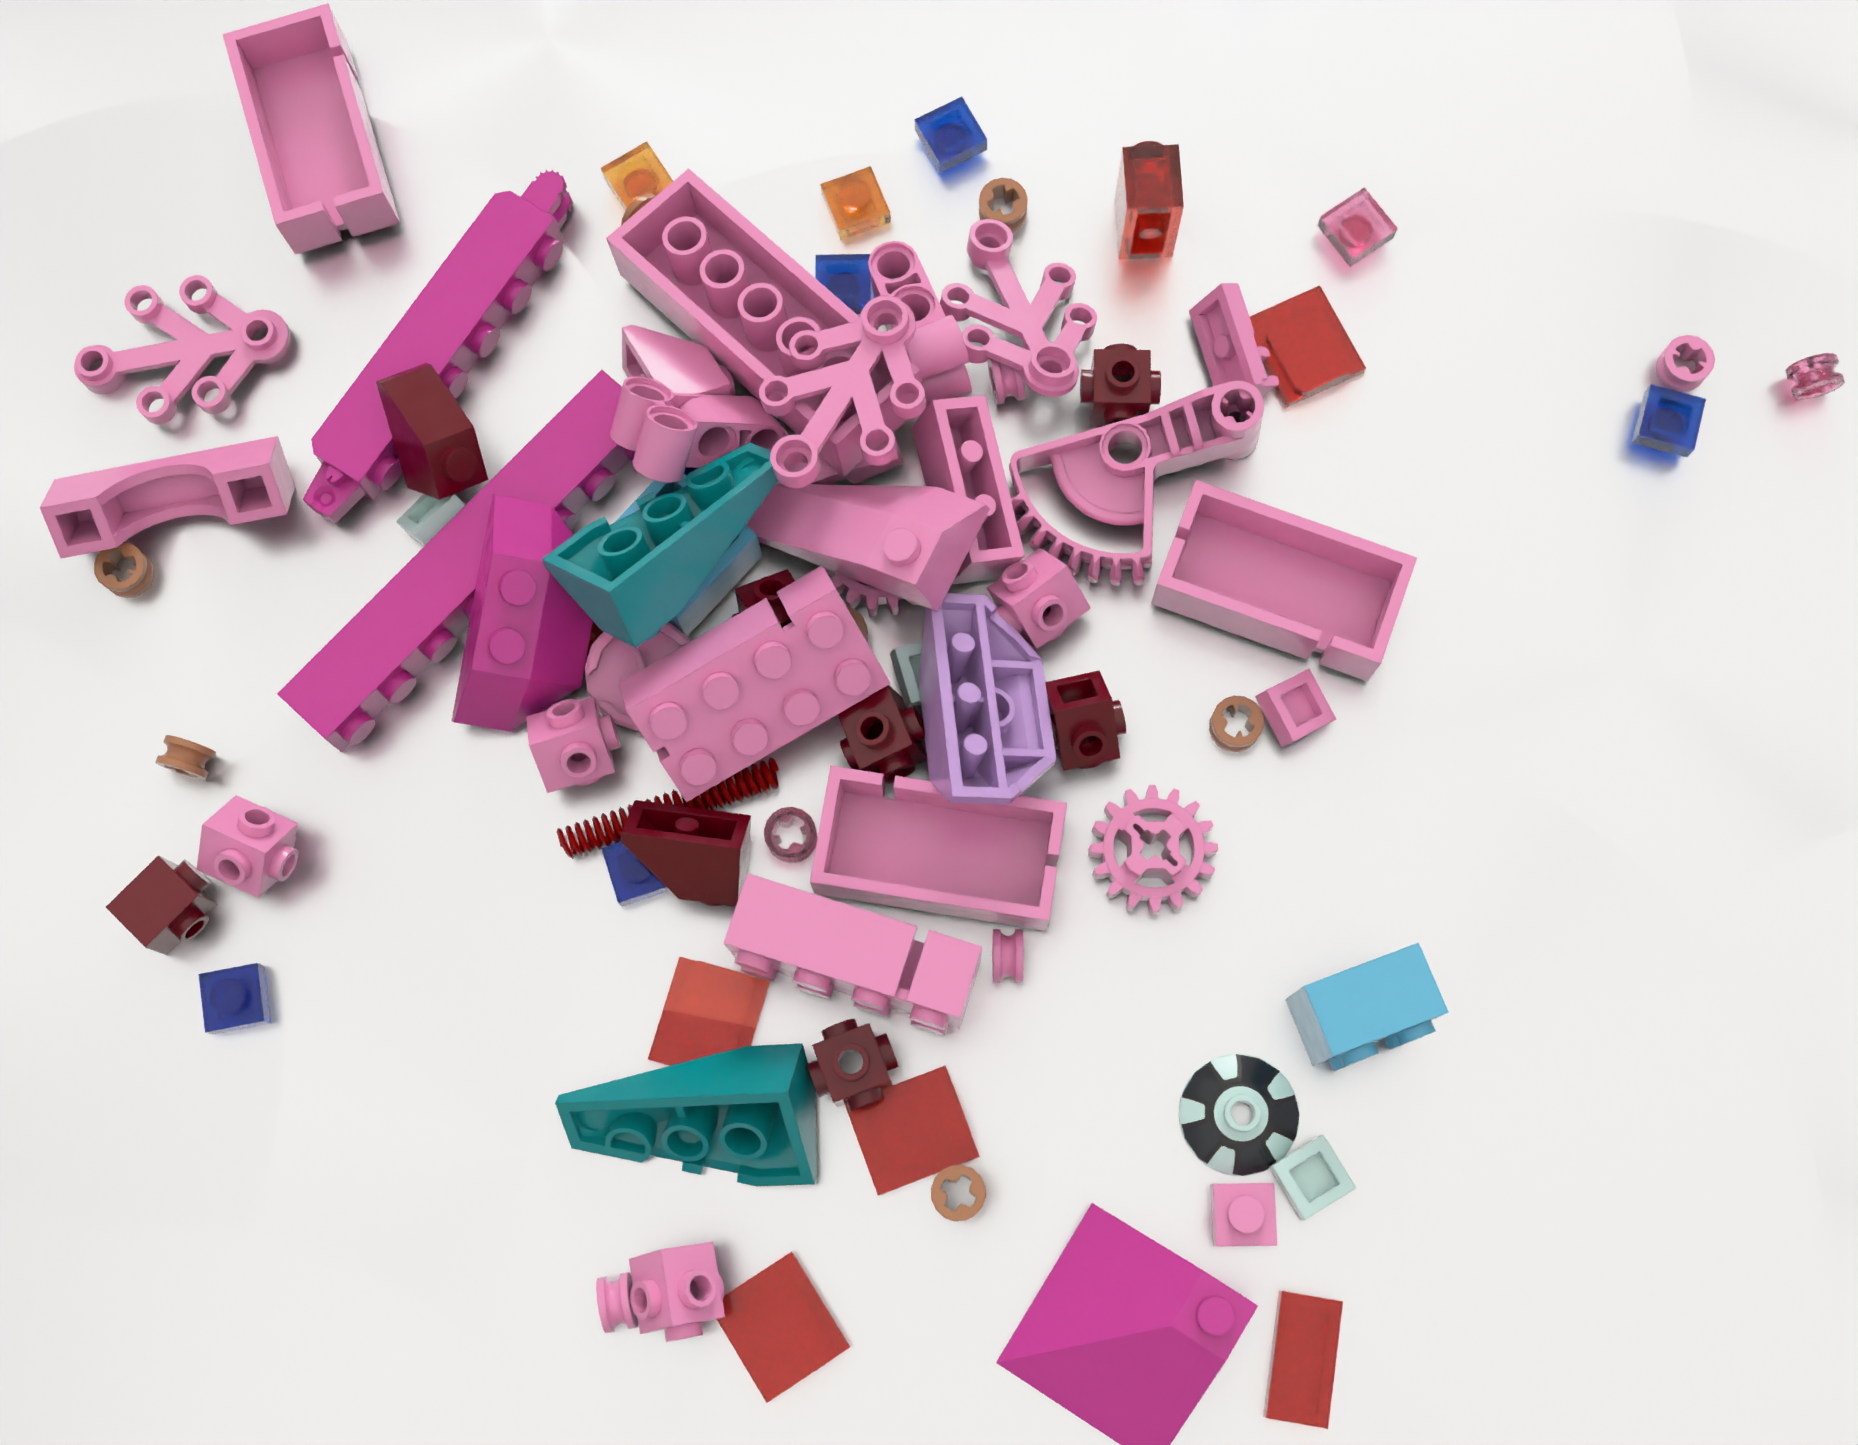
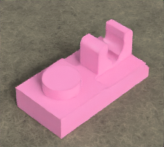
(1228, 339)

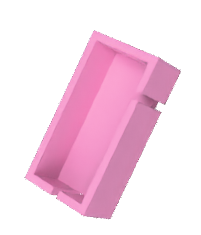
(310, 129)
(1284, 580)
(752, 685)
(937, 853)
(852, 952)

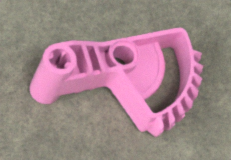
(1169, 439)

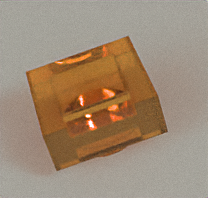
(636, 174)
(855, 203)

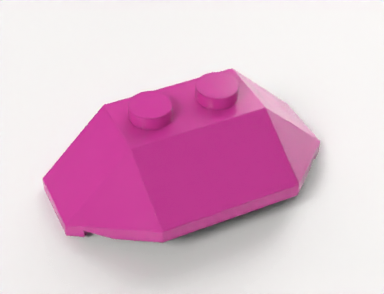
(524, 628)

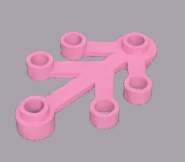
(189, 352)
(1045, 365)
(844, 384)

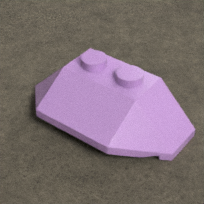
(982, 704)

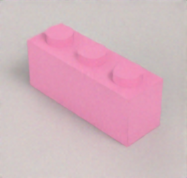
(963, 457)

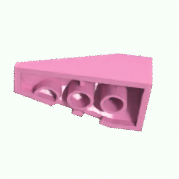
(879, 535)

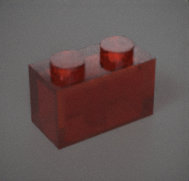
(1148, 200)

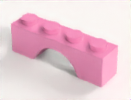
(113, 504)

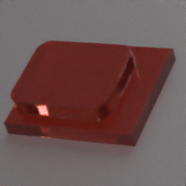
(1305, 346)
(707, 1012)
(913, 1131)
(780, 1327)

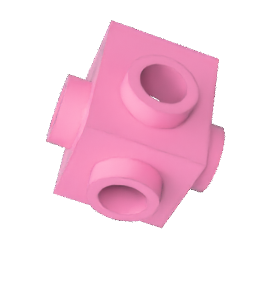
(1038, 597)
(572, 743)
(248, 846)
(677, 1290)

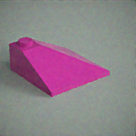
(1126, 1332)

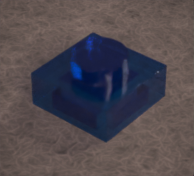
(950, 134)
(845, 277)
(1669, 420)
(629, 876)
(234, 998)

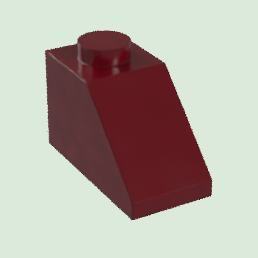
(431, 433)
(691, 849)

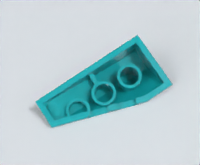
(654, 560)
(724, 1111)

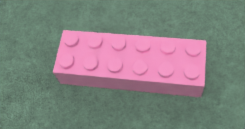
(741, 300)

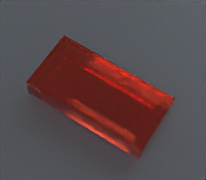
(1303, 1359)

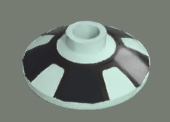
(1208, 1121)

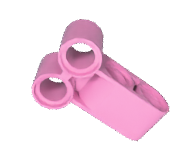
(937, 341)
(686, 429)

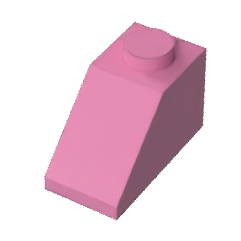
(674, 362)

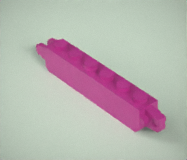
(446, 326)

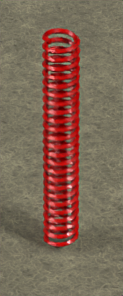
(750, 783)

